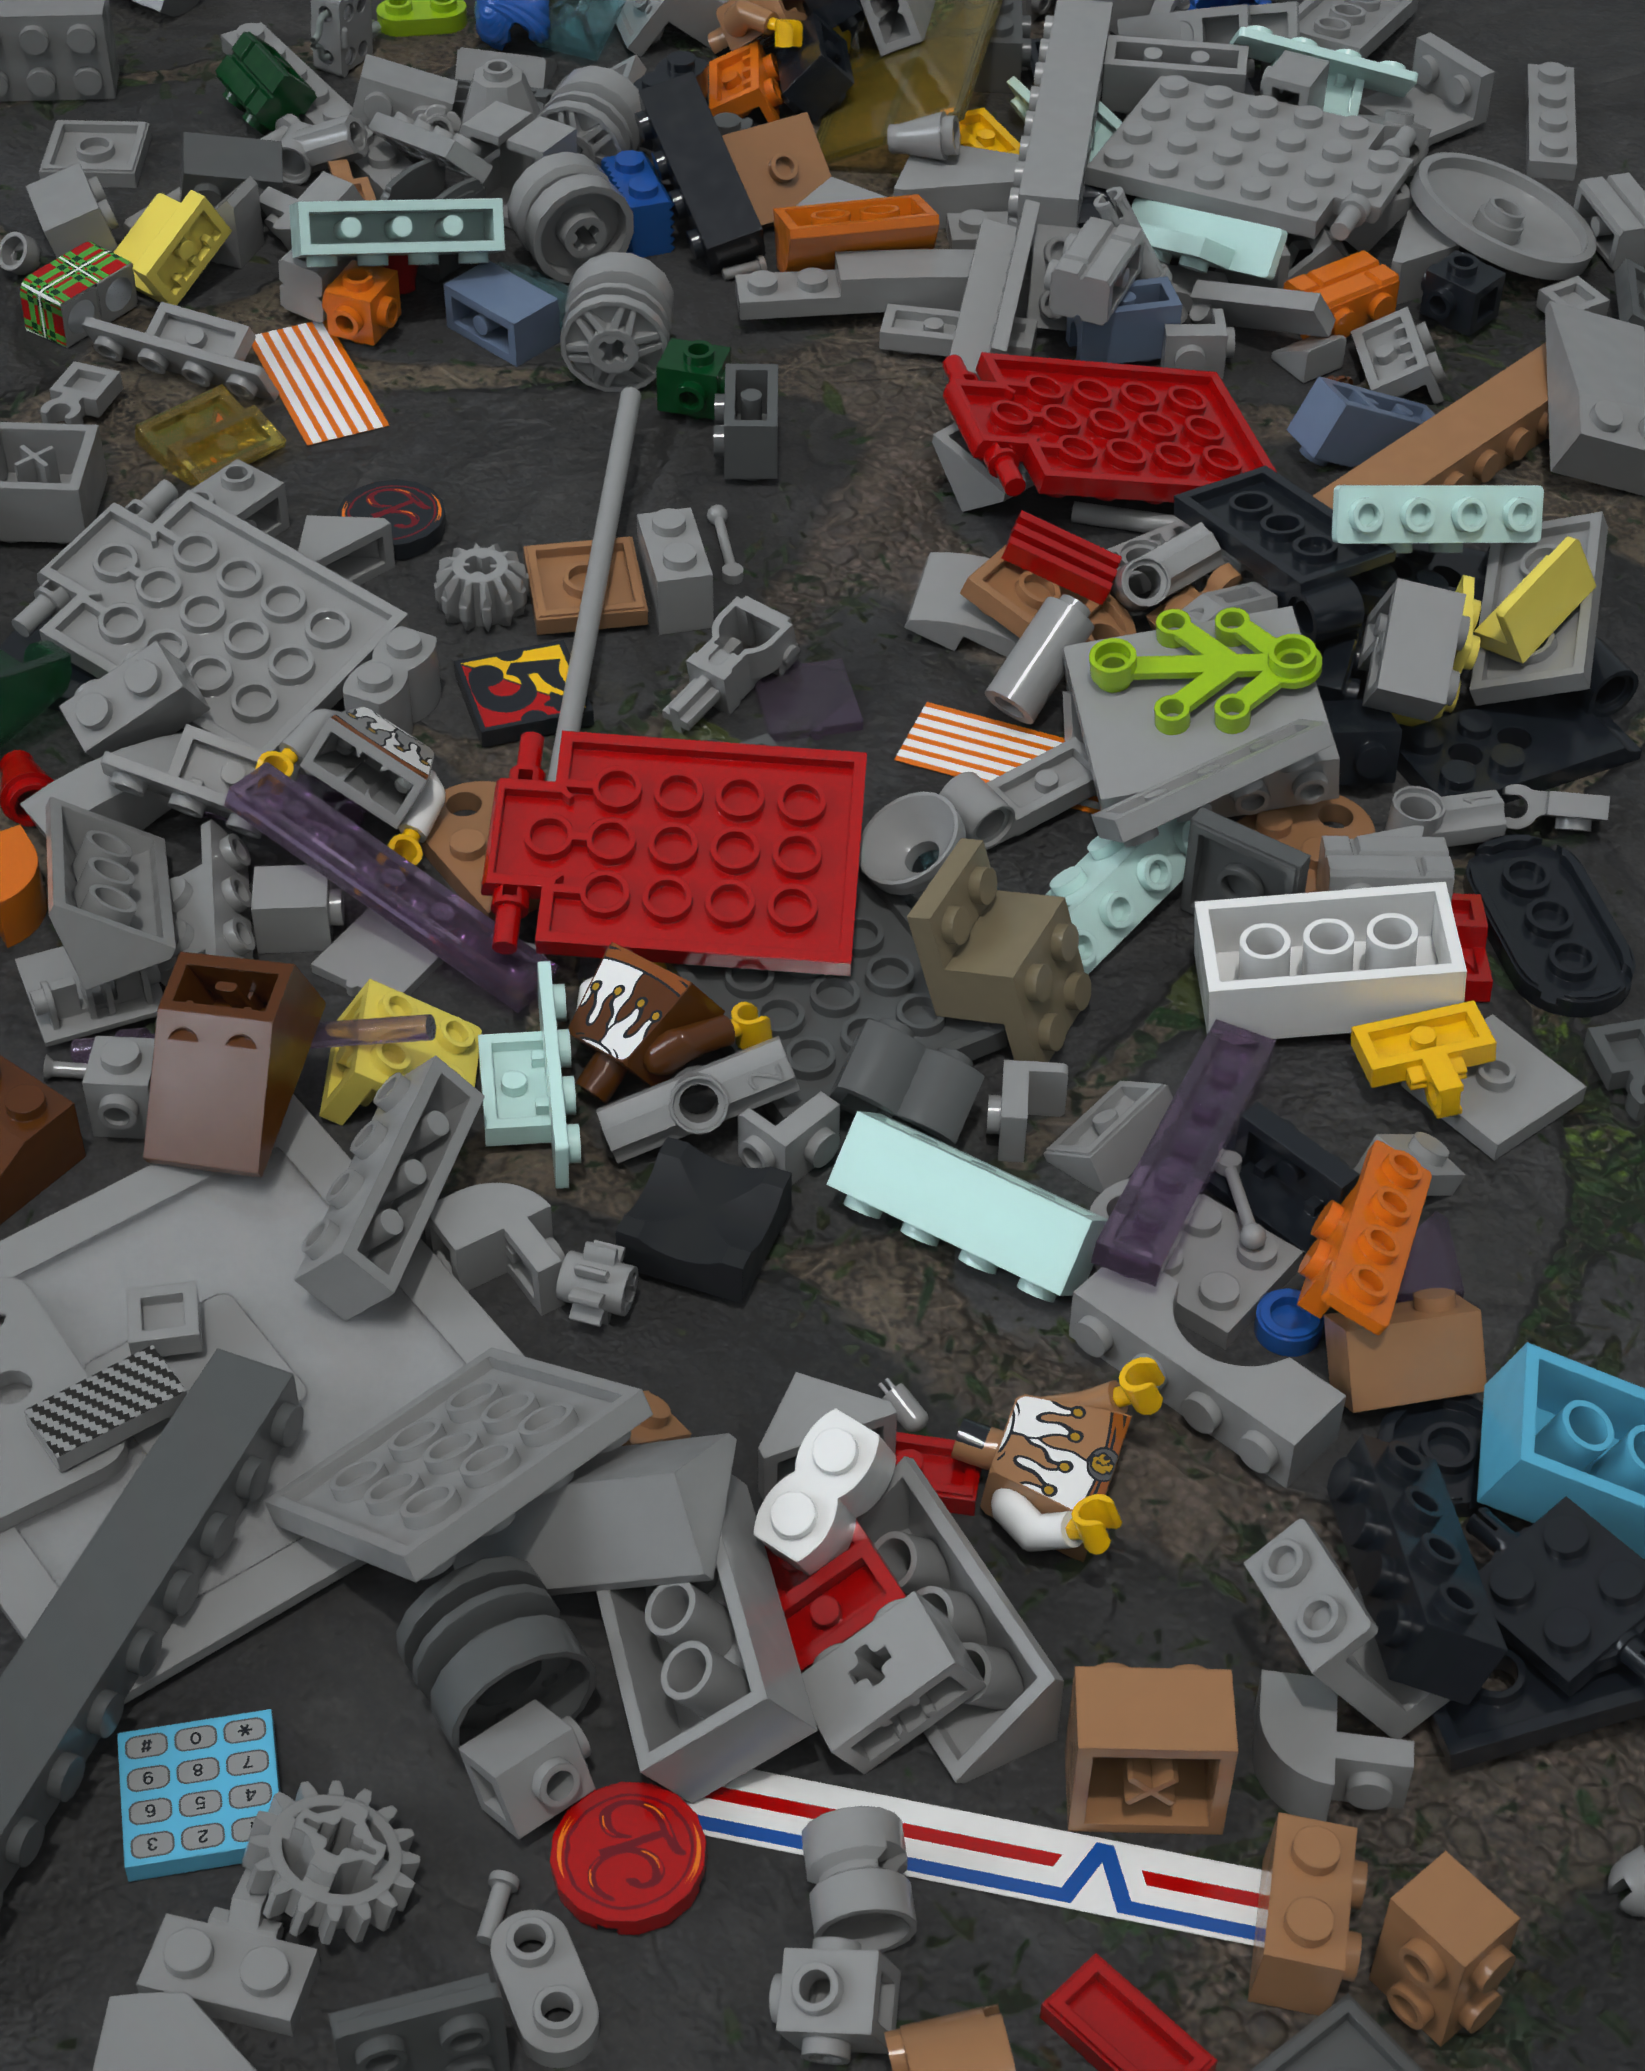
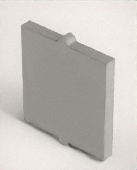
(377, 952)

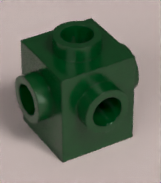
(690, 377)

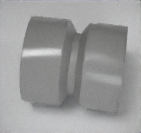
(859, 1870)

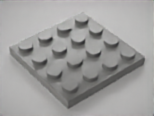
(458, 1462)

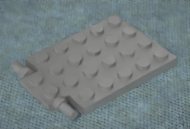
(1254, 158)
(240, 609)

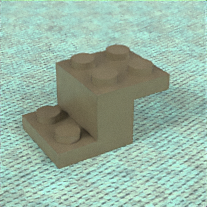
(999, 954)

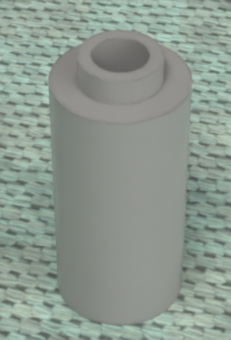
(1038, 658)

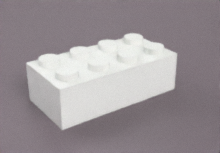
(1327, 958)

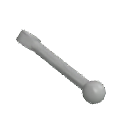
(731, 572)
(1252, 1234)

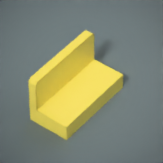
(1538, 603)

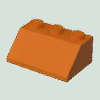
(813, 233)

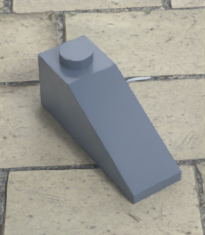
(1351, 422)

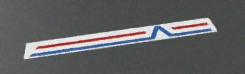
(1005, 1856)

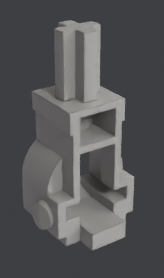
(724, 671)

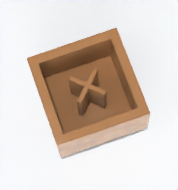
(1150, 1749)

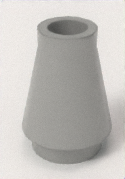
(928, 137)

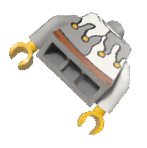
(370, 765)

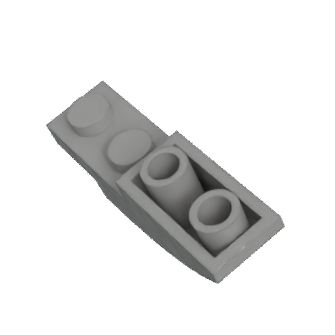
(1214, 23)

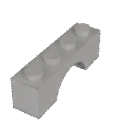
(1267, 1414)

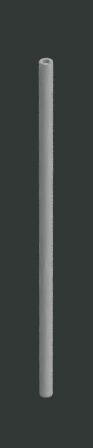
(597, 571)

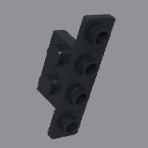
(1284, 1176)

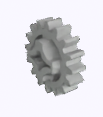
(330, 1862)

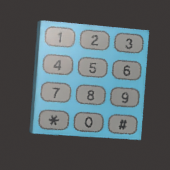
(194, 1792)

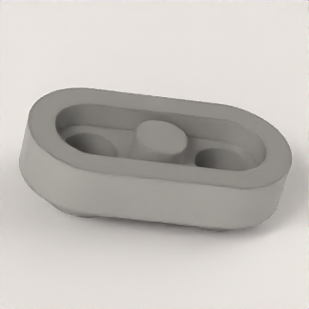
(541, 1982)

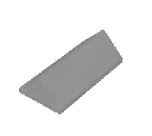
(107, 893)
(624, 1519)
(936, 1560)

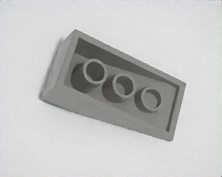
(1596, 397)

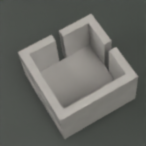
(520, 144)

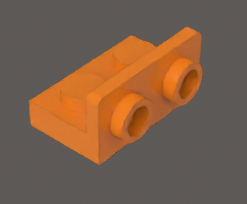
(744, 82)

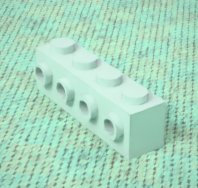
(397, 228)
(967, 1204)

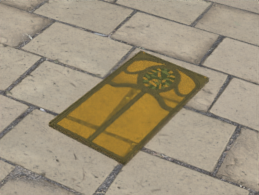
(911, 80)

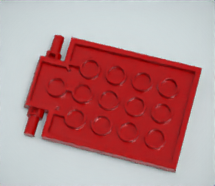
(1099, 426)
(680, 851)

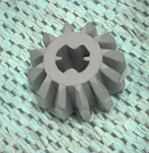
(481, 587)

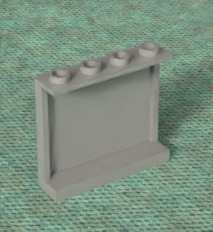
(1132, 755)

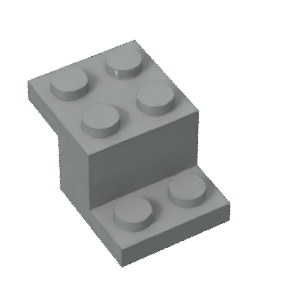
(644, 21)

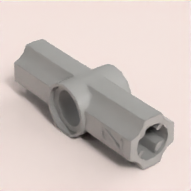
(738, 1080)

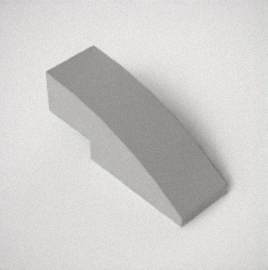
(91, 789)

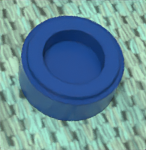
(1285, 1326)

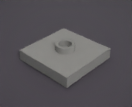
(1512, 1095)

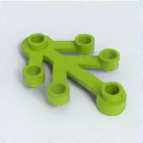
(1278, 663)

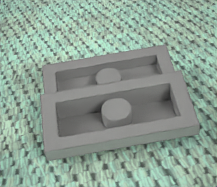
(946, 615)

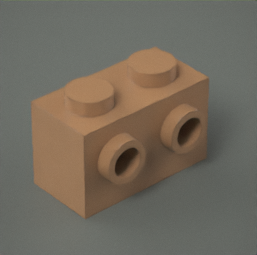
(1422, 1356)
(1305, 1915)
(1444, 1951)

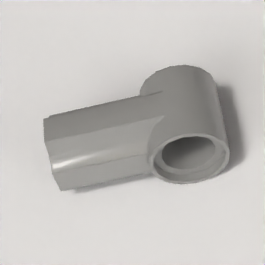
(310, 147)
(1169, 567)
(1458, 818)

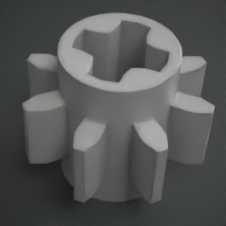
(597, 1283)

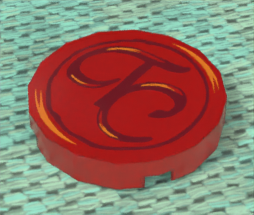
(629, 1857)

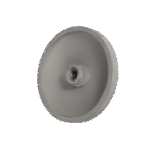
(1503, 216)

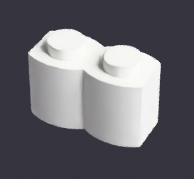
(835, 1480)

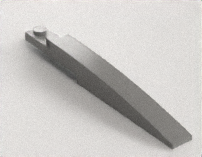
(873, 278)

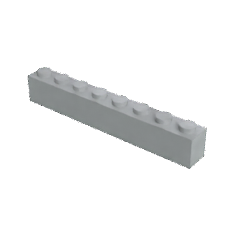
(1062, 113)

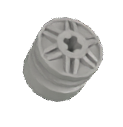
(601, 109)
(616, 321)

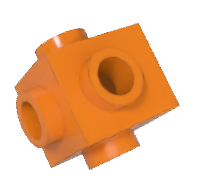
(362, 303)

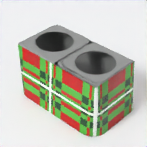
(63, 293)

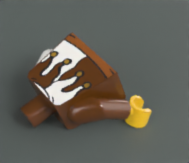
(651, 1023)

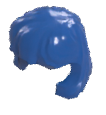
(497, 18)

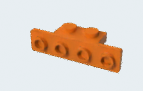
(1366, 1241)

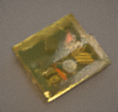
(207, 435)

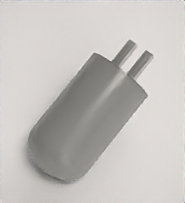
(909, 1411)

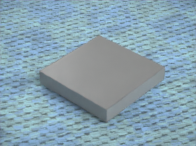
(104, 148)

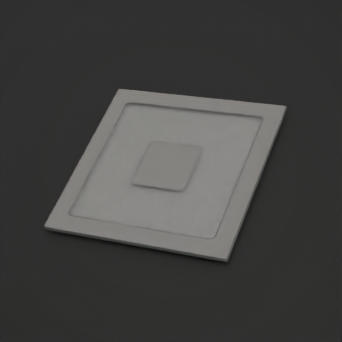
(244, 1251)

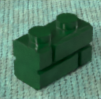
(262, 83)

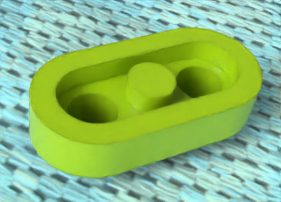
(421, 17)

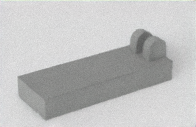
(1262, 308)

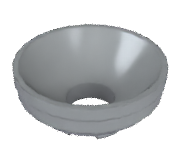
(905, 832)

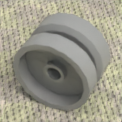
(568, 213)

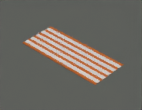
(317, 382)
(965, 742)

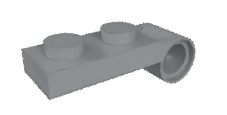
(1022, 795)

